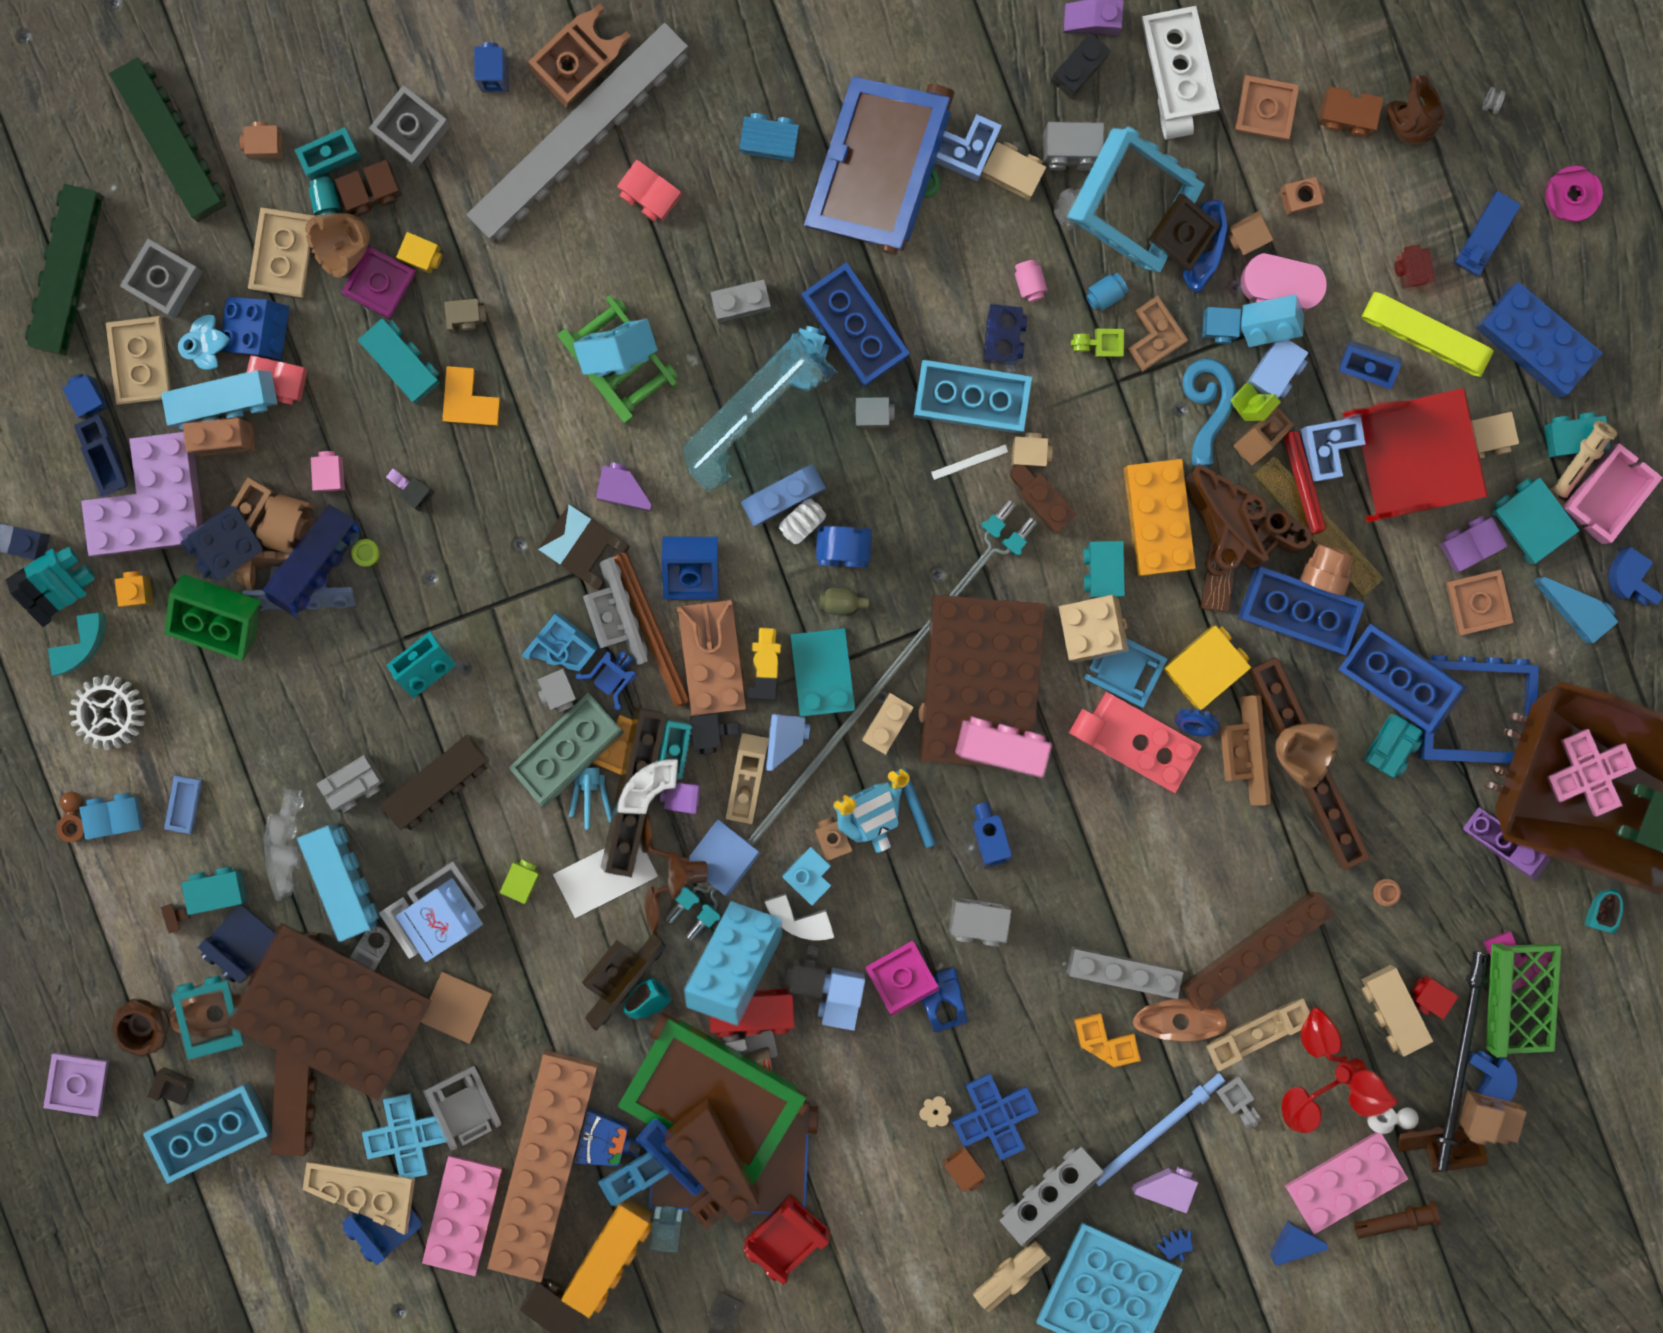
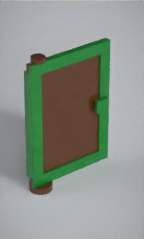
(745, 1096)

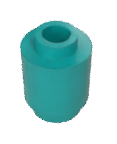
(324, 196)

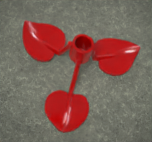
(1368, 1091)

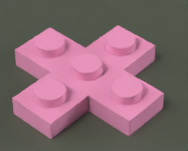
(1591, 772)

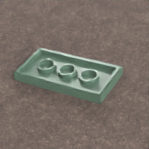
(566, 750)

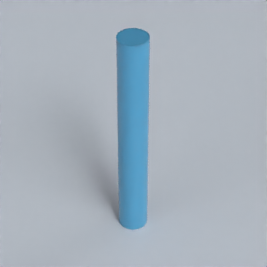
(918, 813)

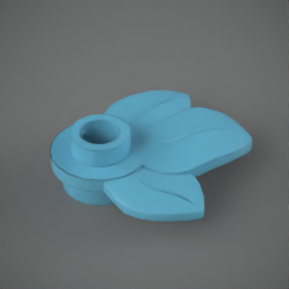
(205, 343)

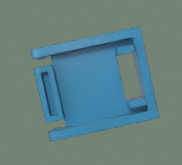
(1121, 672)

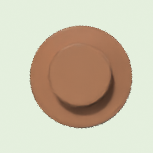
(1386, 892)

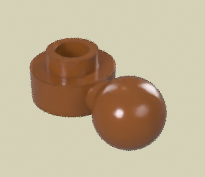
(70, 804)

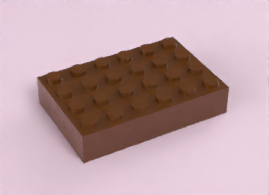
(981, 667)
(329, 1011)

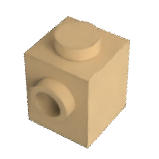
(1031, 451)

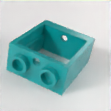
(211, 1045)

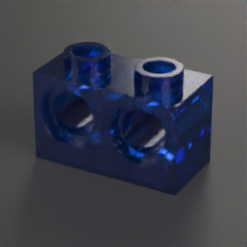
(997, 333)

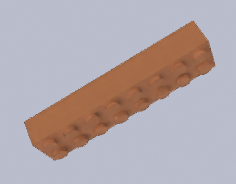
(543, 1165)

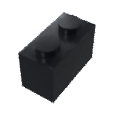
(1080, 65)

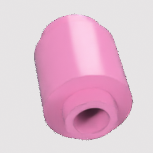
(1030, 280)

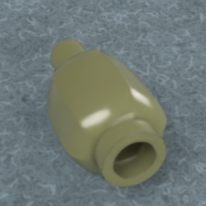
(841, 601)

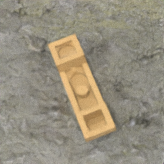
(1257, 1033)

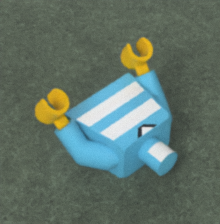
(872, 811)

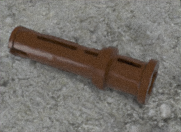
(1410, 1218)

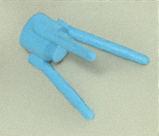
(588, 781)

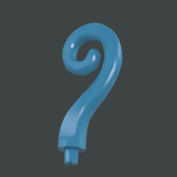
(1203, 445)

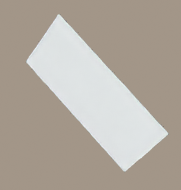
(588, 886)

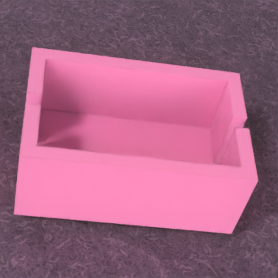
(1611, 493)
(1003, 746)

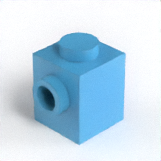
(1222, 324)

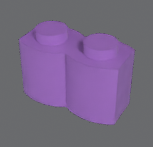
(1472, 544)

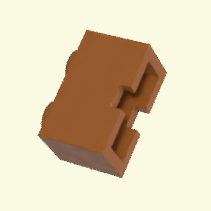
(1350, 113)

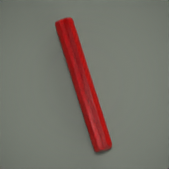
(1304, 482)

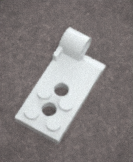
(1179, 91)

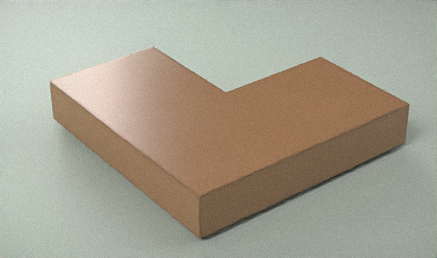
(1163, 334)

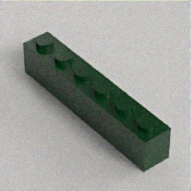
(167, 139)
(64, 269)

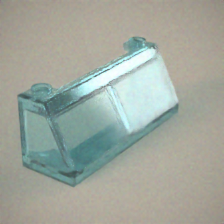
(794, 363)

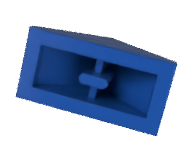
(1295, 1244)

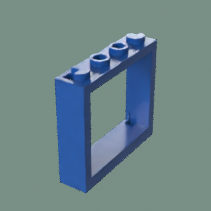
(1426, 748)

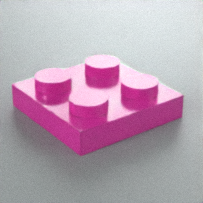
(902, 978)

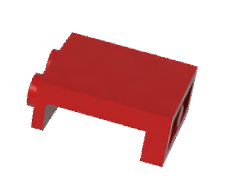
(785, 1239)

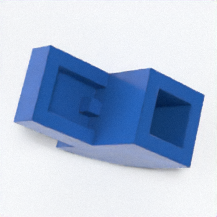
(1626, 578)
(1500, 1076)

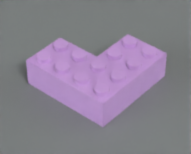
(161, 508)

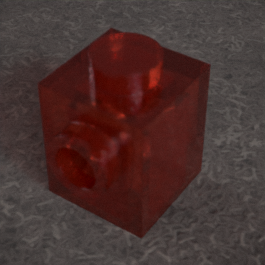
(1414, 267)

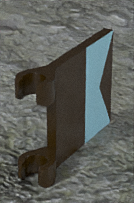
(578, 543)

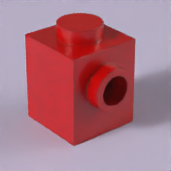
(1432, 997)

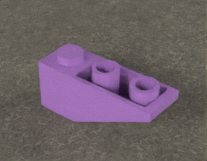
(1488, 832)

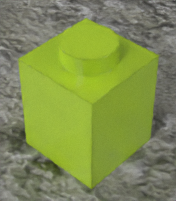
(520, 881)

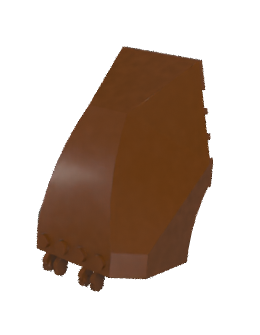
(1568, 828)

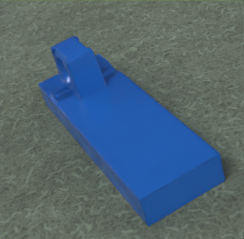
(1487, 234)
(653, 1140)

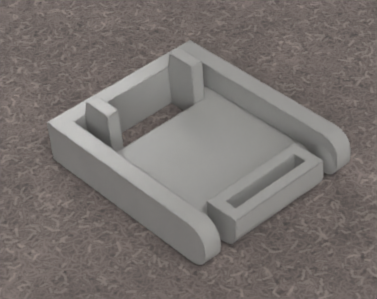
(463, 1112)

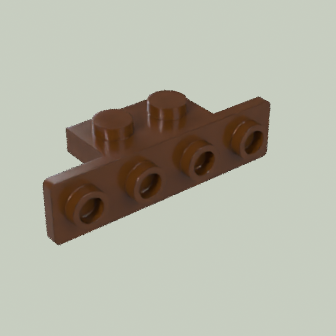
(1466, 1155)

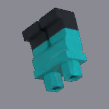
(50, 584)

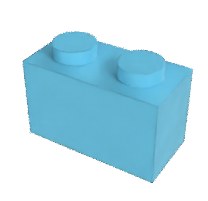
(1272, 320)

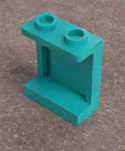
(1534, 519)

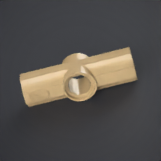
(1011, 1276)

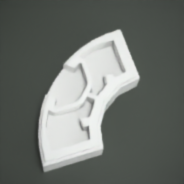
(646, 785)

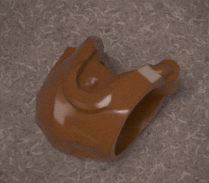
(1412, 121)
(140, 1027)

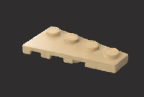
(371, 1193)

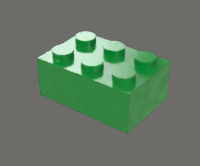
(212, 617)

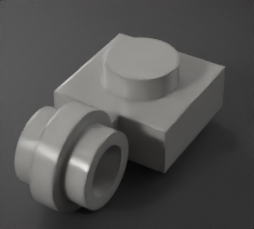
(1236, 1097)

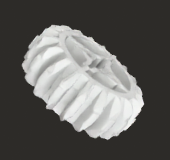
(87, 700)

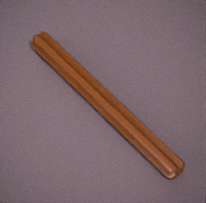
(651, 630)

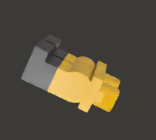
(767, 666)

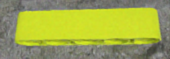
(1427, 334)

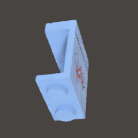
(439, 920)

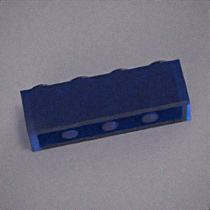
(312, 561)

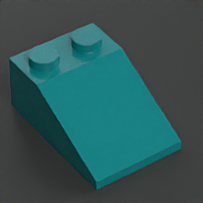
(822, 672)

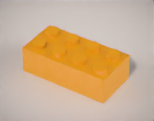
(1159, 517)
(603, 1263)

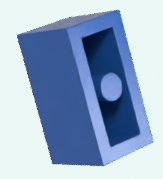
(491, 68)
(1370, 364)

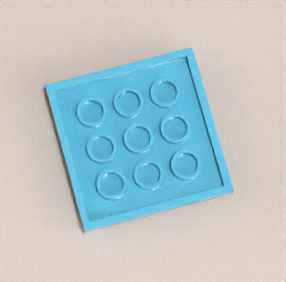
(1108, 1287)

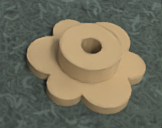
(940, 1118)

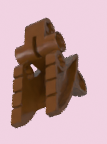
(1231, 519)

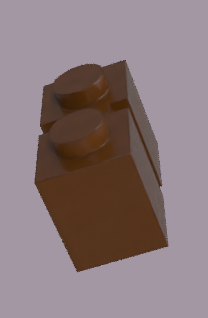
(355, 192)

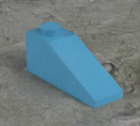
(1584, 613)

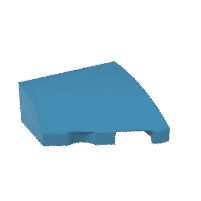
(562, 644)

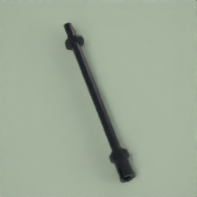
(1476, 982)

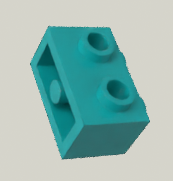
(421, 665)

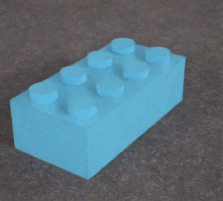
(972, 397)
(338, 881)
(733, 963)
(208, 1132)

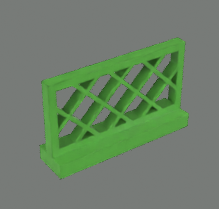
(1501, 1002)

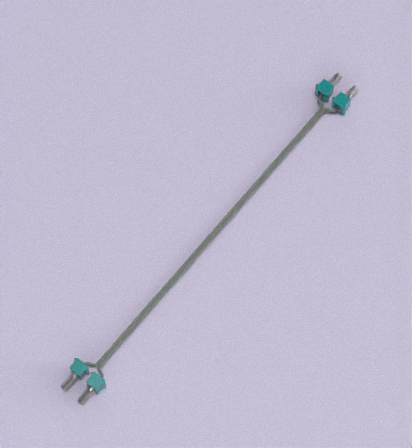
(1013, 545)

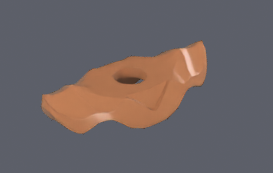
(197, 1015)
(1158, 1021)

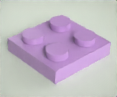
(76, 1084)

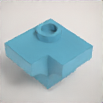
(807, 877)

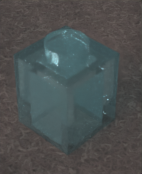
(666, 1229)

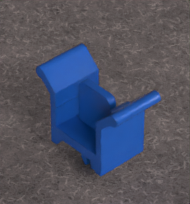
(612, 675)

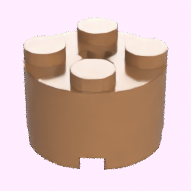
(285, 523)

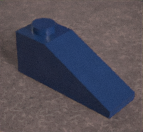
(23, 542)

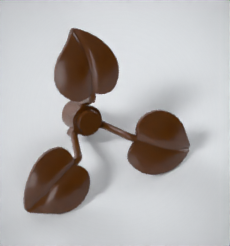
(679, 875)

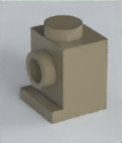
(464, 314)

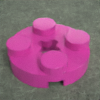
(1585, 205)

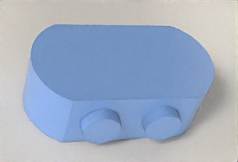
(783, 495)

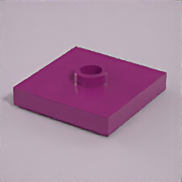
(379, 283)

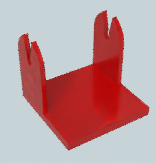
(1420, 454)

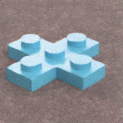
(403, 1136)

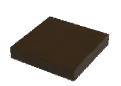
(1184, 232)

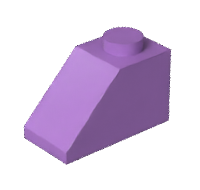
(1094, 17)
(621, 488)
(682, 798)

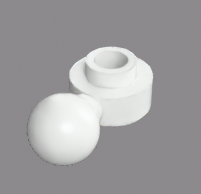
(1406, 1118)

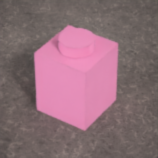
(327, 472)

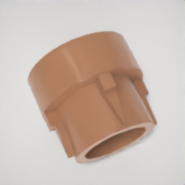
(1328, 569)

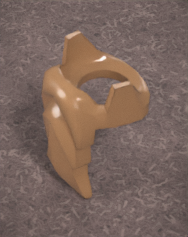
(248, 572)

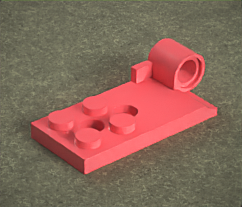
(1113, 730)

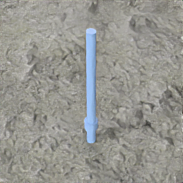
(1200, 1095)

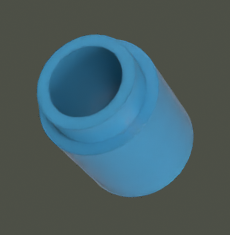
(1107, 292)

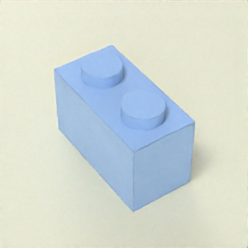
(1278, 368)

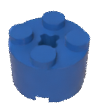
(845, 545)

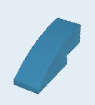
(632, 1178)

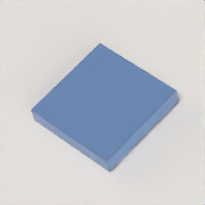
(726, 857)

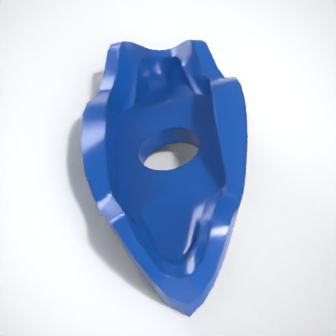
(1208, 262)

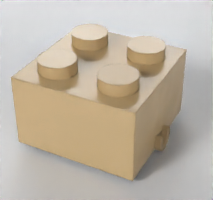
(1094, 628)

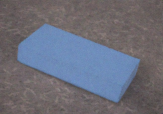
(183, 804)

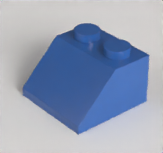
(690, 567)

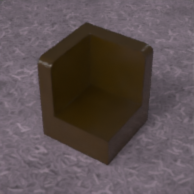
(170, 1086)

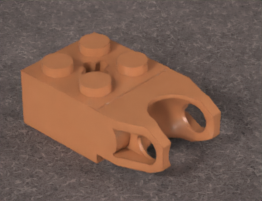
(583, 49)

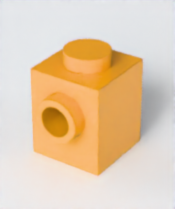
(133, 590)

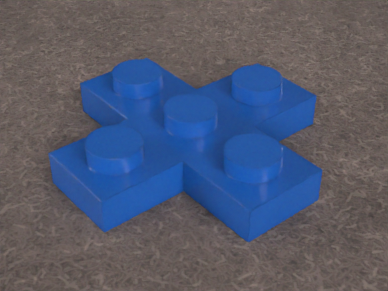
(995, 1116)

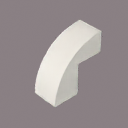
(810, 927)

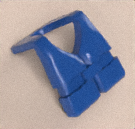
(950, 992)

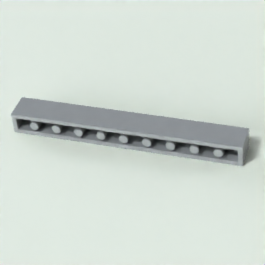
(578, 133)

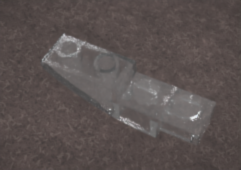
(280, 855)

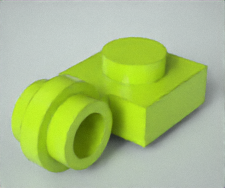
(1106, 342)

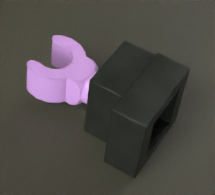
(414, 491)

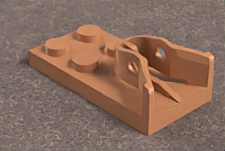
(711, 657)

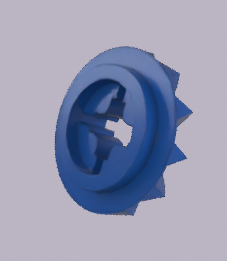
(1197, 722)

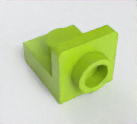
(1254, 405)

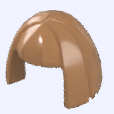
(337, 241)
(1307, 752)

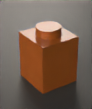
(964, 1169)

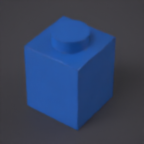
(85, 396)

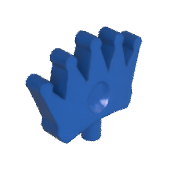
(1176, 1246)

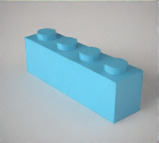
(220, 398)

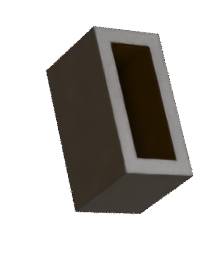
(548, 1310)

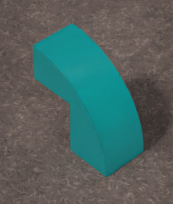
(72, 657)

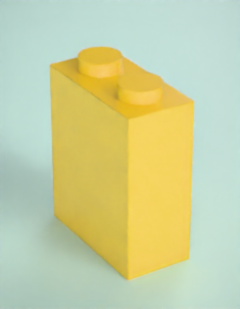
(1207, 666)

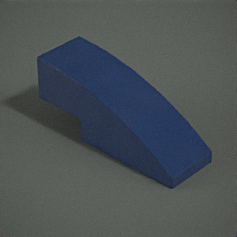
(101, 455)

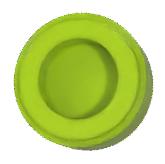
(365, 552)

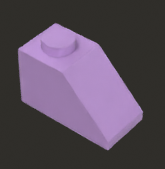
(1168, 1188)

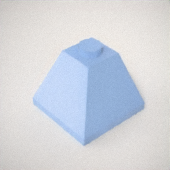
(785, 737)

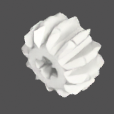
(802, 521)

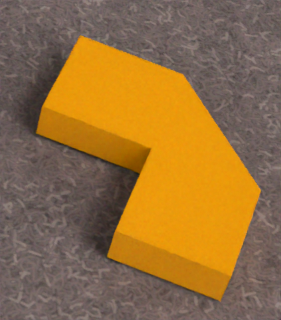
(1114, 1051)

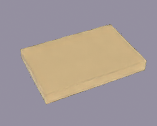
(280, 253)
(138, 360)

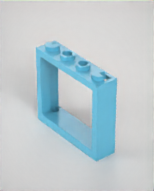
(1099, 179)

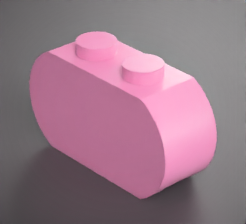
(1277, 277)

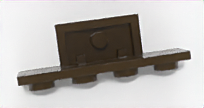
(617, 975)

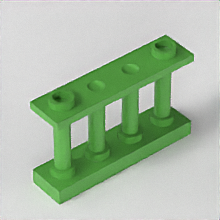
(609, 384)

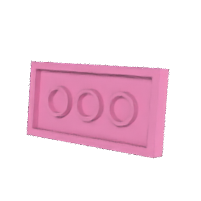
(1346, 1182)
(462, 1215)

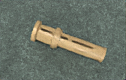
(1591, 449)

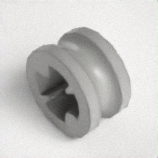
(1493, 100)

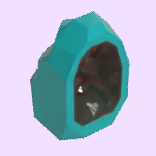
(1605, 911)
(646, 999)

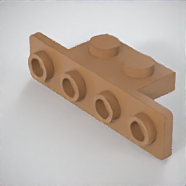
(1246, 751)

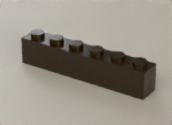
(627, 828)

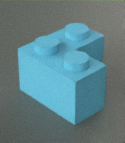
(616, 348)

